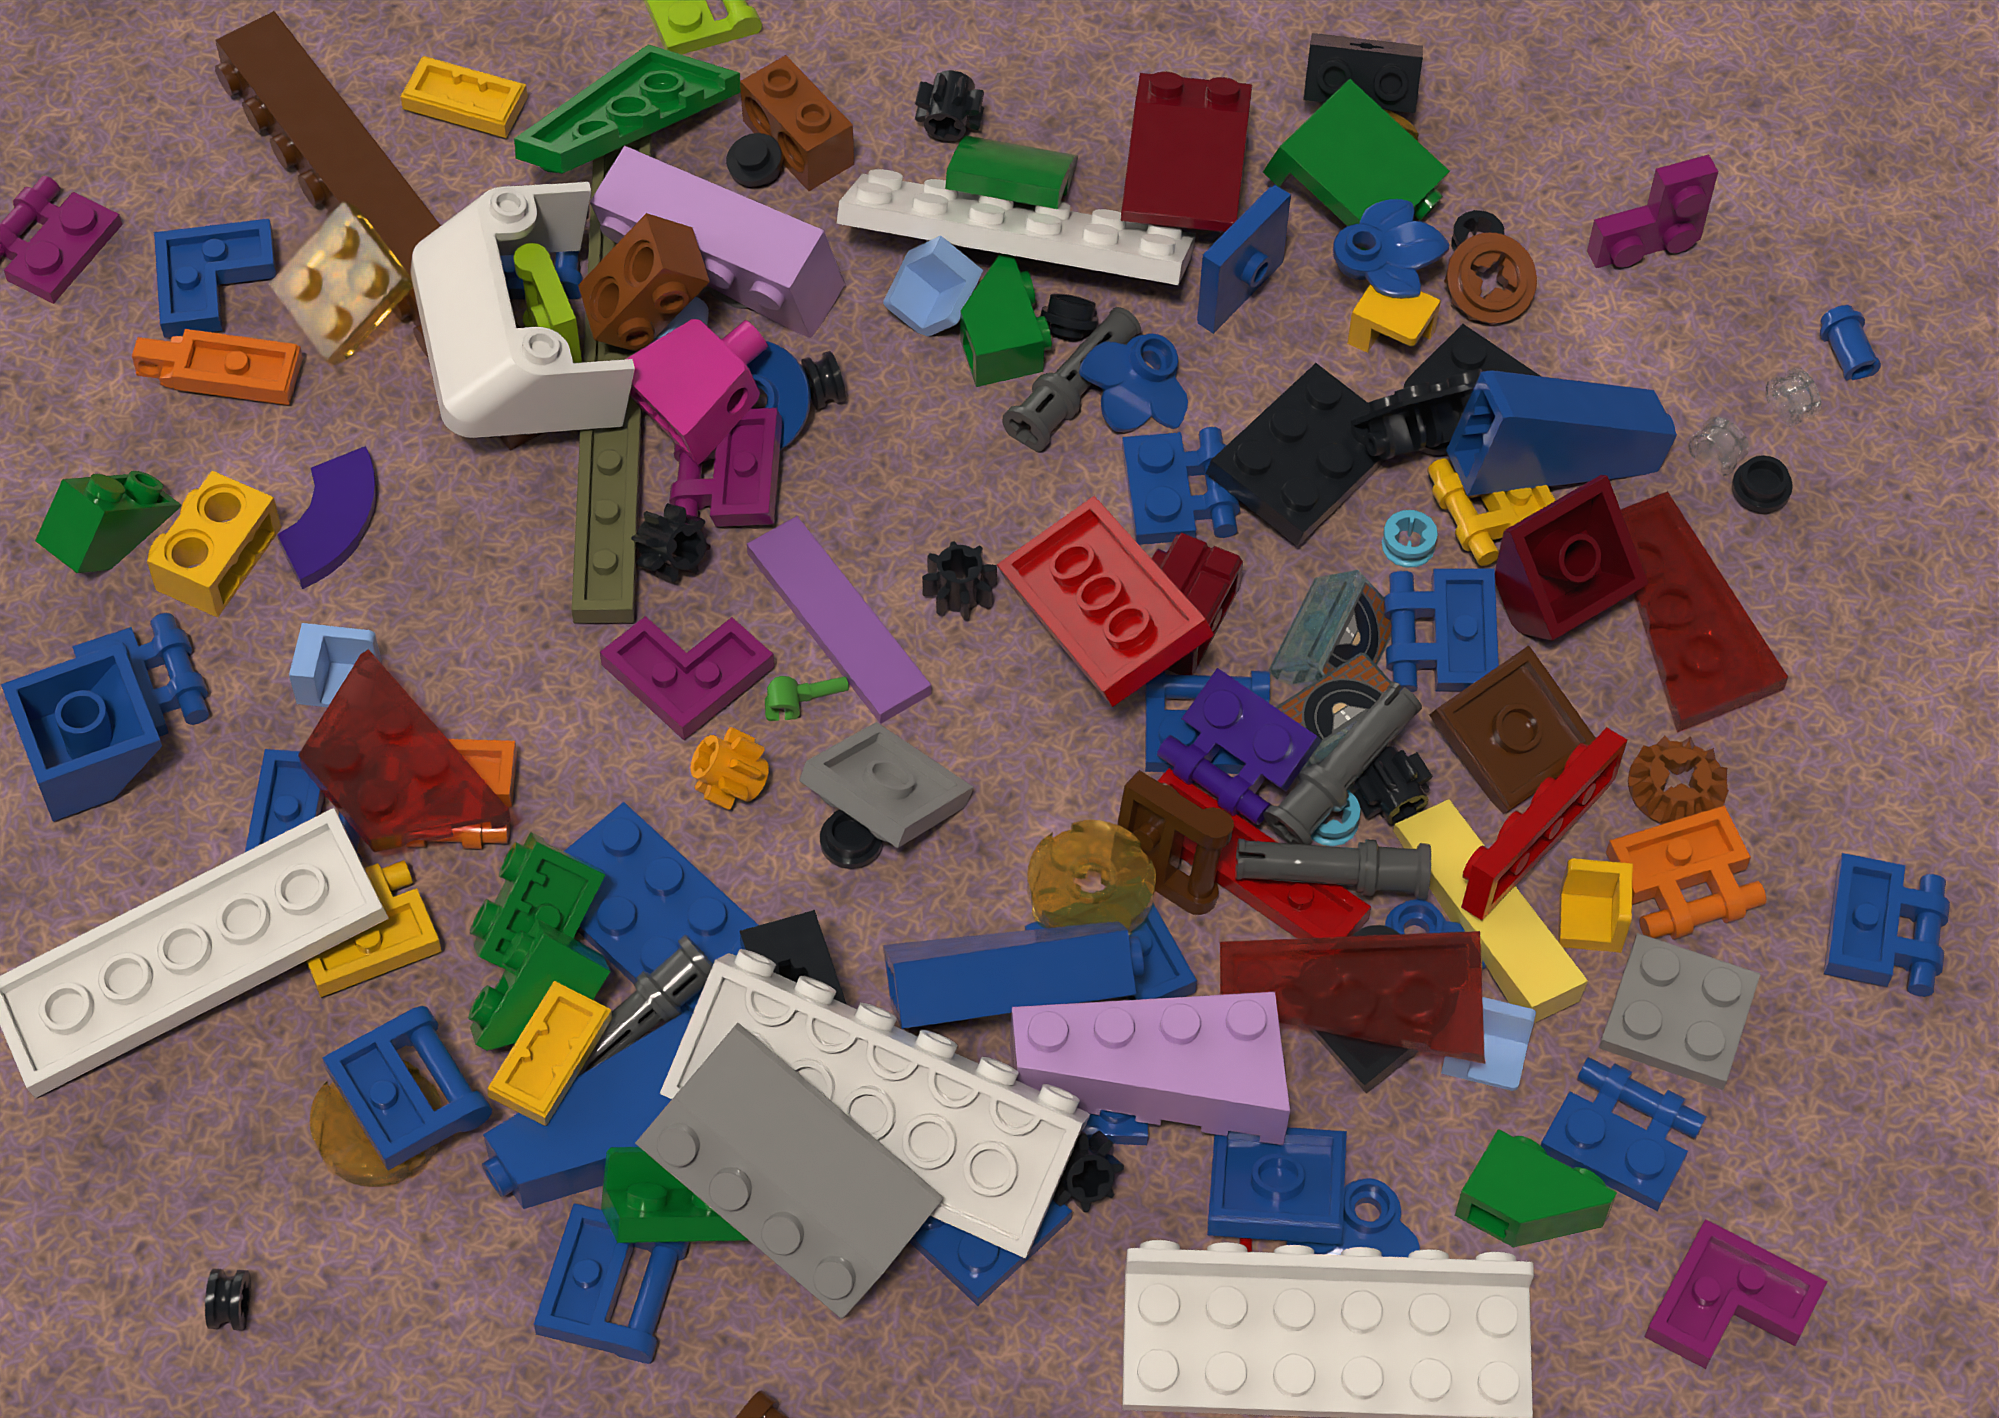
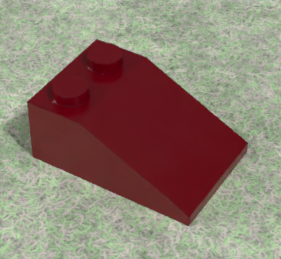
(1186, 151)

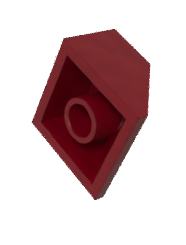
(1567, 562)

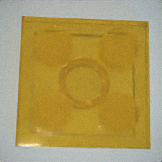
(342, 283)

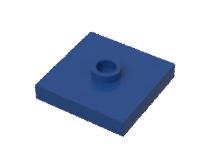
(1243, 258)
(1279, 1189)

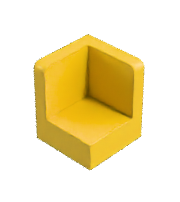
(1395, 317)
(1595, 905)

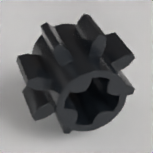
(949, 105)
(671, 542)
(963, 593)
(1393, 786)
(1093, 1170)

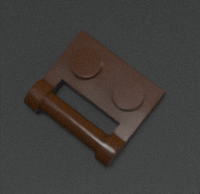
(1160, 822)

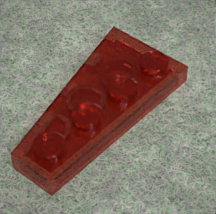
(1694, 623)
(1374, 988)

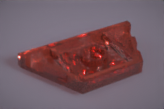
(393, 766)

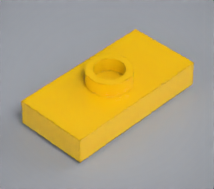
(464, 96)
(549, 1053)

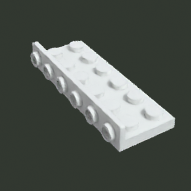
(954, 1122)
(1326, 1333)

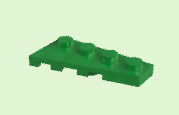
(623, 106)

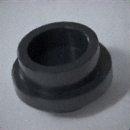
(755, 160)
(1070, 315)
(1762, 484)
(848, 842)

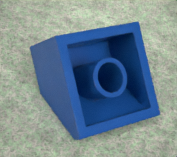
(83, 728)

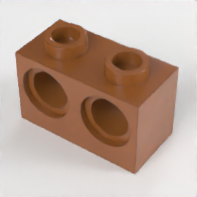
(803, 121)
(643, 283)

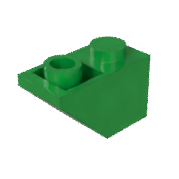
(1000, 326)
(103, 518)
(532, 966)
(1529, 1196)

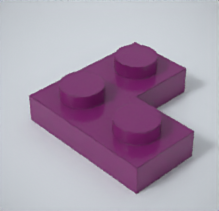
(1668, 221)
(691, 685)
(1731, 1278)

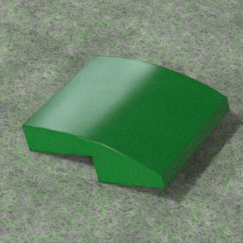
(1010, 171)

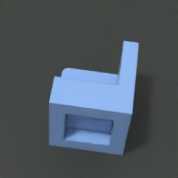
(932, 286)
(325, 659)
(1506, 1044)

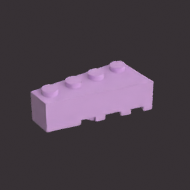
(746, 247)
(1162, 1059)

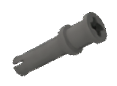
(1058, 393)
(1326, 785)
(1364, 867)
(656, 998)

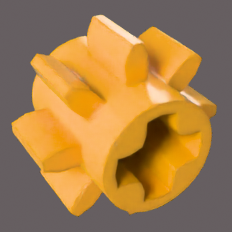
(729, 768)

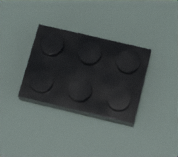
(1299, 455)

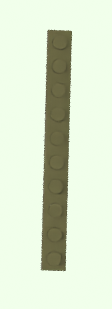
(607, 473)

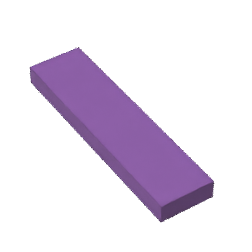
(839, 619)

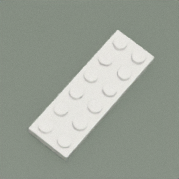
(1016, 228)
(185, 952)

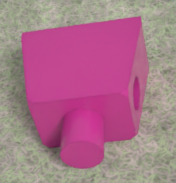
(697, 383)

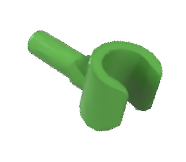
(787, 693)

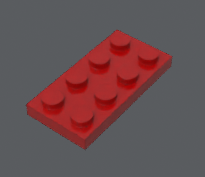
(1105, 600)

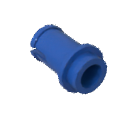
(1846, 335)

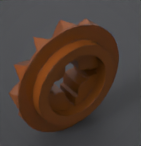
(1515, 273)
(1650, 775)

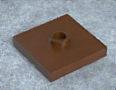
(1512, 729)

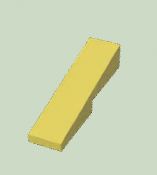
(1515, 941)

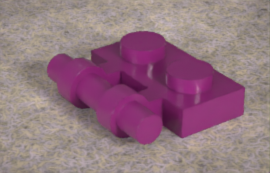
(61, 246)
(743, 474)

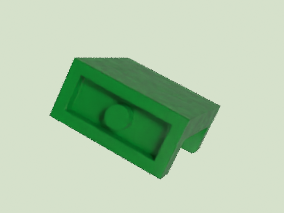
(1358, 157)

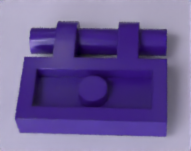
(1250, 730)

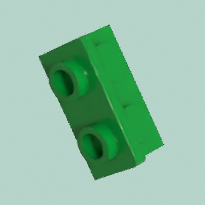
(537, 885)
(653, 1206)

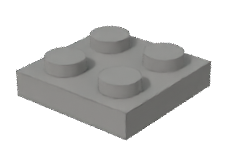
(886, 784)
(1680, 1011)

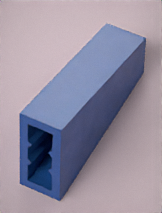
(1556, 433)
(1010, 969)
(600, 1111)

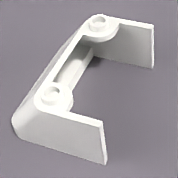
(482, 366)

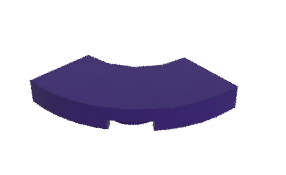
(335, 519)

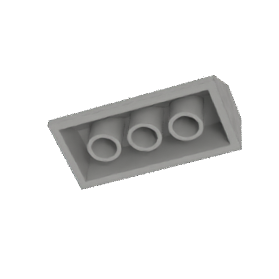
(790, 1170)

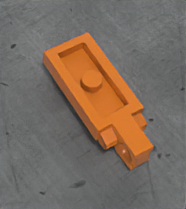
(221, 365)

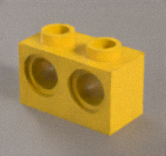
(221, 548)

